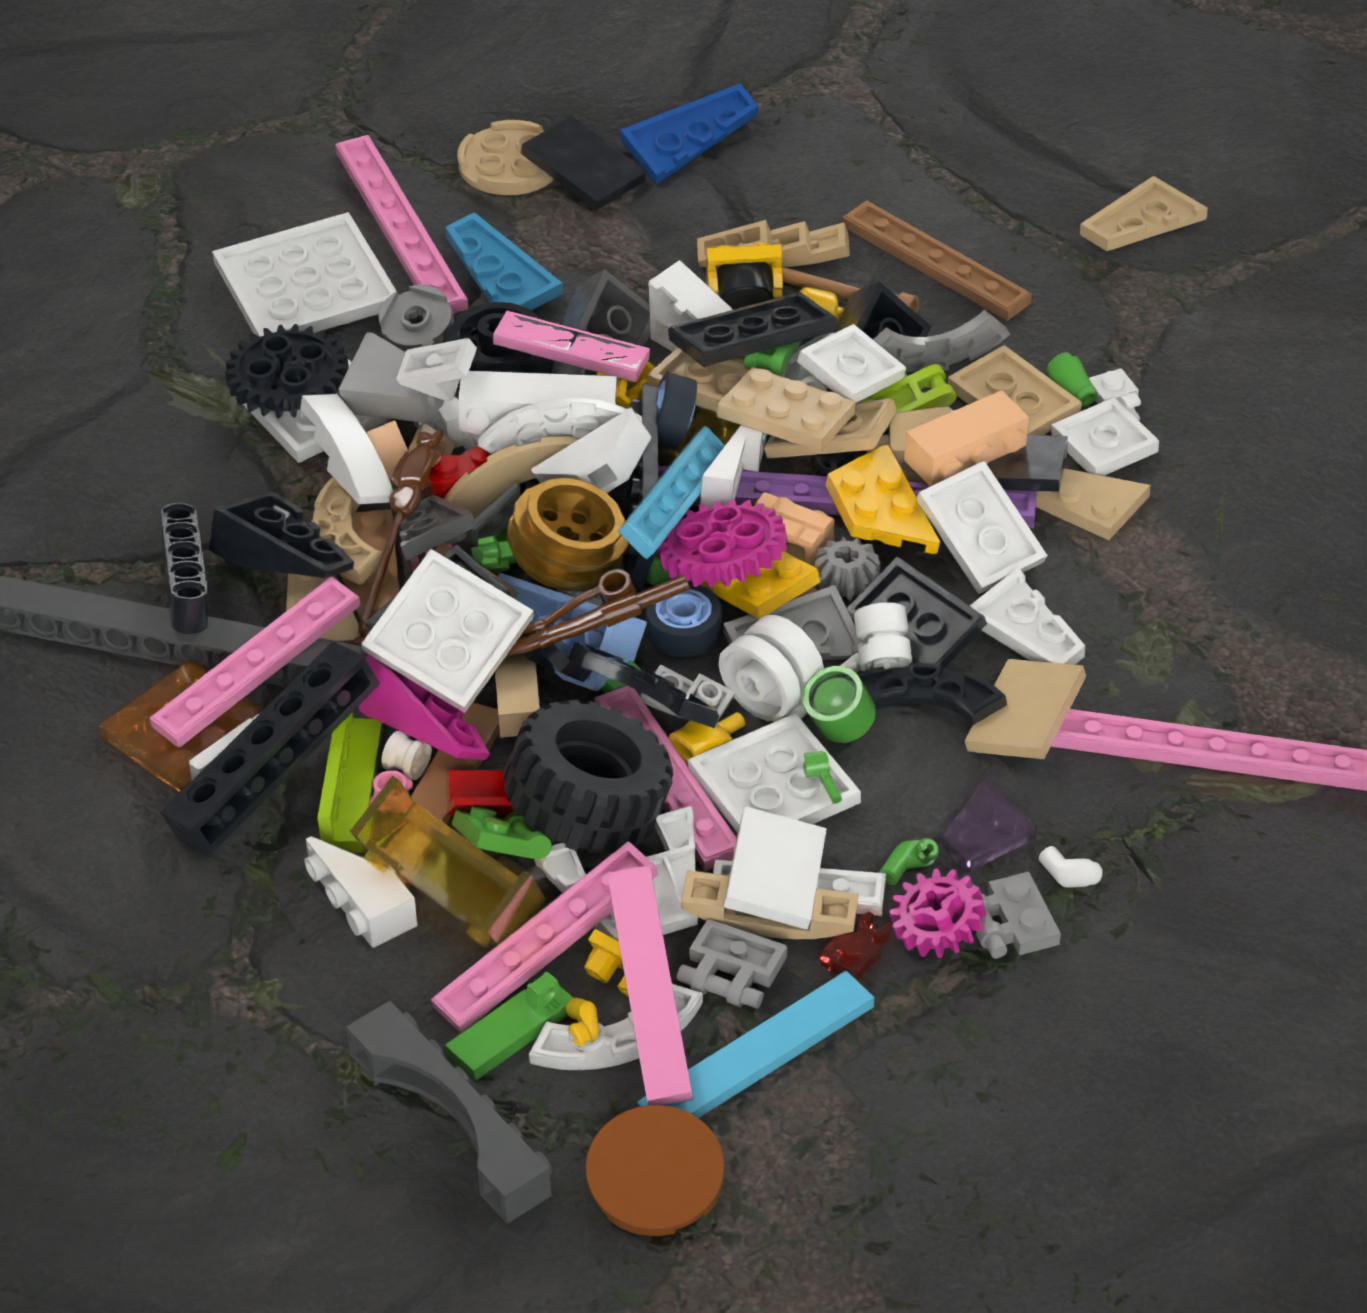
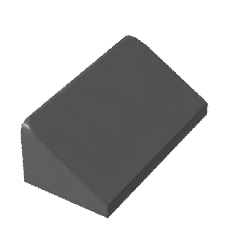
(492, 520)

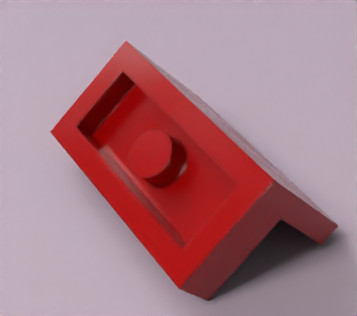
(477, 789)

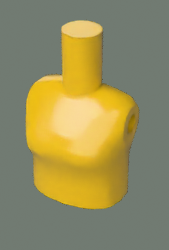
(698, 738)

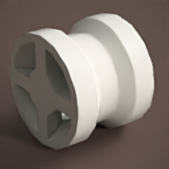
(406, 755)

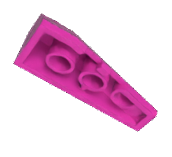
(421, 714)

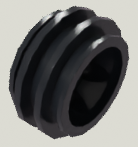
(479, 325)

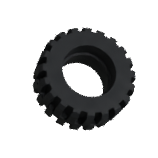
(587, 776)

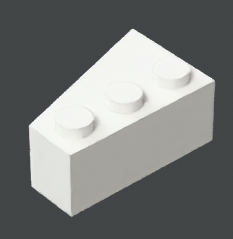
(678, 298)

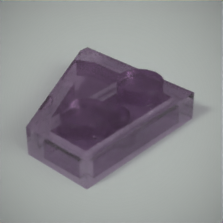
(987, 828)

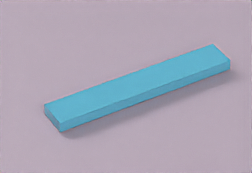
(671, 494)
(774, 1043)

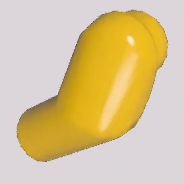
(587, 1027)

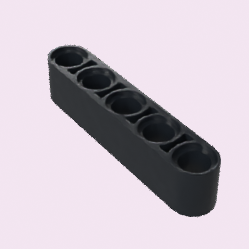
(184, 568)

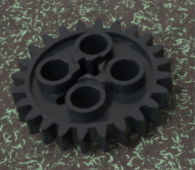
(284, 367)

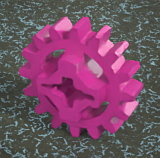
(938, 913)

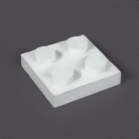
(851, 364)
(1106, 437)

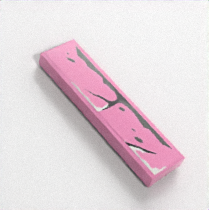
(571, 346)

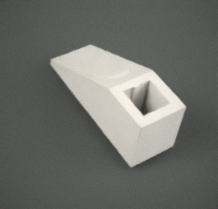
(373, 901)

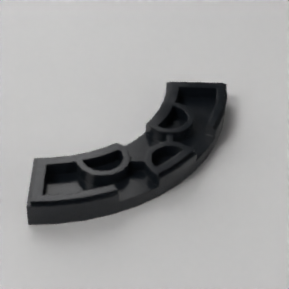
(646, 683)
(931, 684)

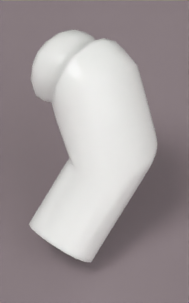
(1070, 872)

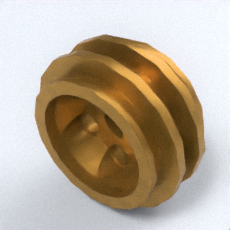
(566, 534)

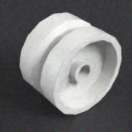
(770, 667)

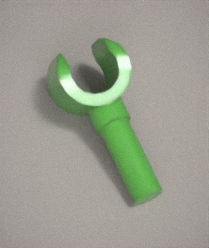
(818, 765)

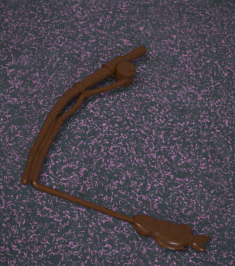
(615, 585)

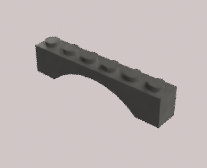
(399, 1055)

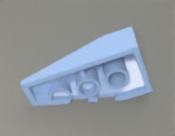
(618, 639)

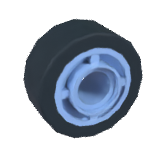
(675, 408)
(685, 623)

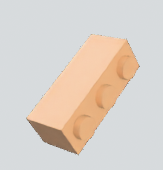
(966, 438)

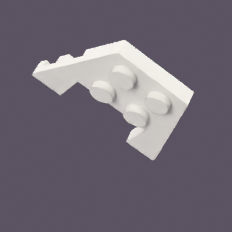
(677, 836)

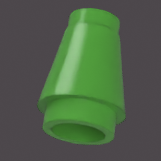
(1071, 376)

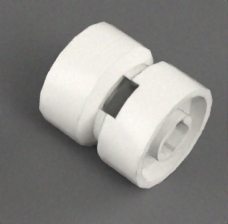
(882, 632)

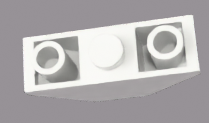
(602, 456)

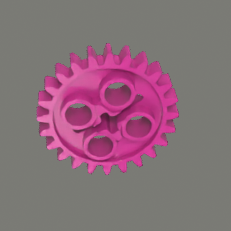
(723, 543)

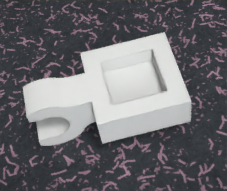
(1117, 385)

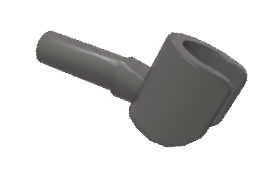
(536, 872)

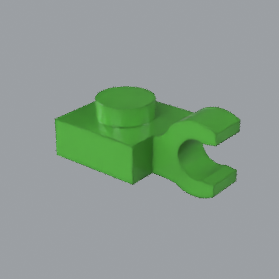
(493, 555)

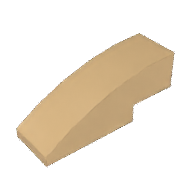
(515, 693)

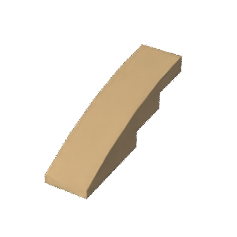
(797, 243)

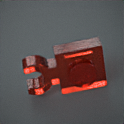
(856, 950)

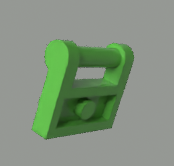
(501, 834)

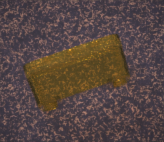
(445, 866)

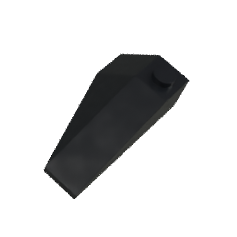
(877, 308)
(273, 536)

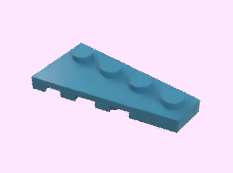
(500, 266)

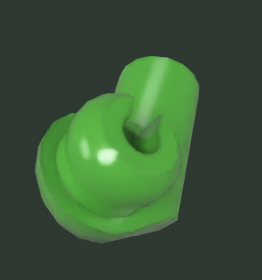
(909, 856)

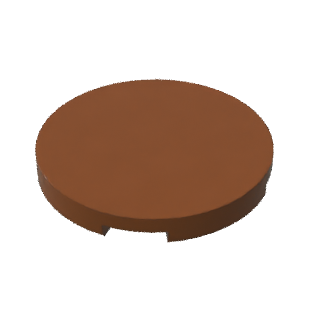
(655, 1170)

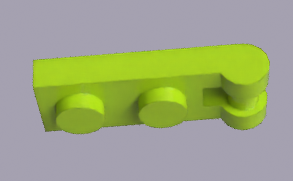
(908, 392)

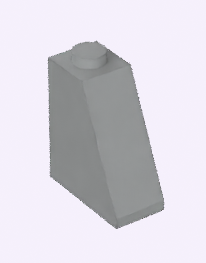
(372, 385)

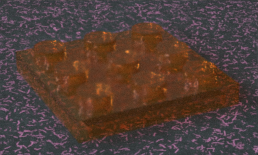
(134, 736)

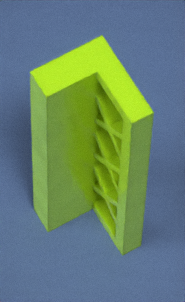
(349, 780)

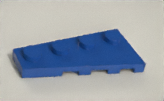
(682, 134)

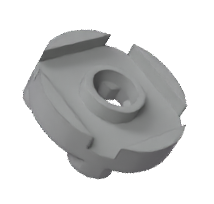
(420, 300)

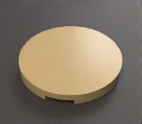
(495, 162)

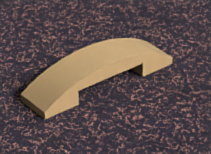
(831, 915)

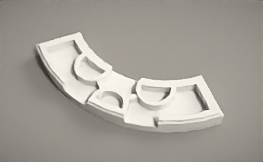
(548, 419)
(614, 1044)

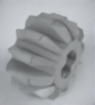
(847, 566)

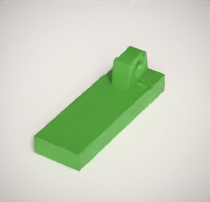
(509, 1027)

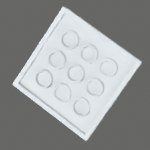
(305, 277)

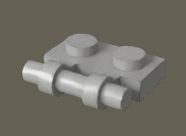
(1023, 915)
(736, 953)

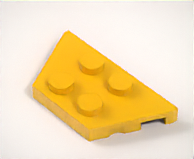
(880, 502)

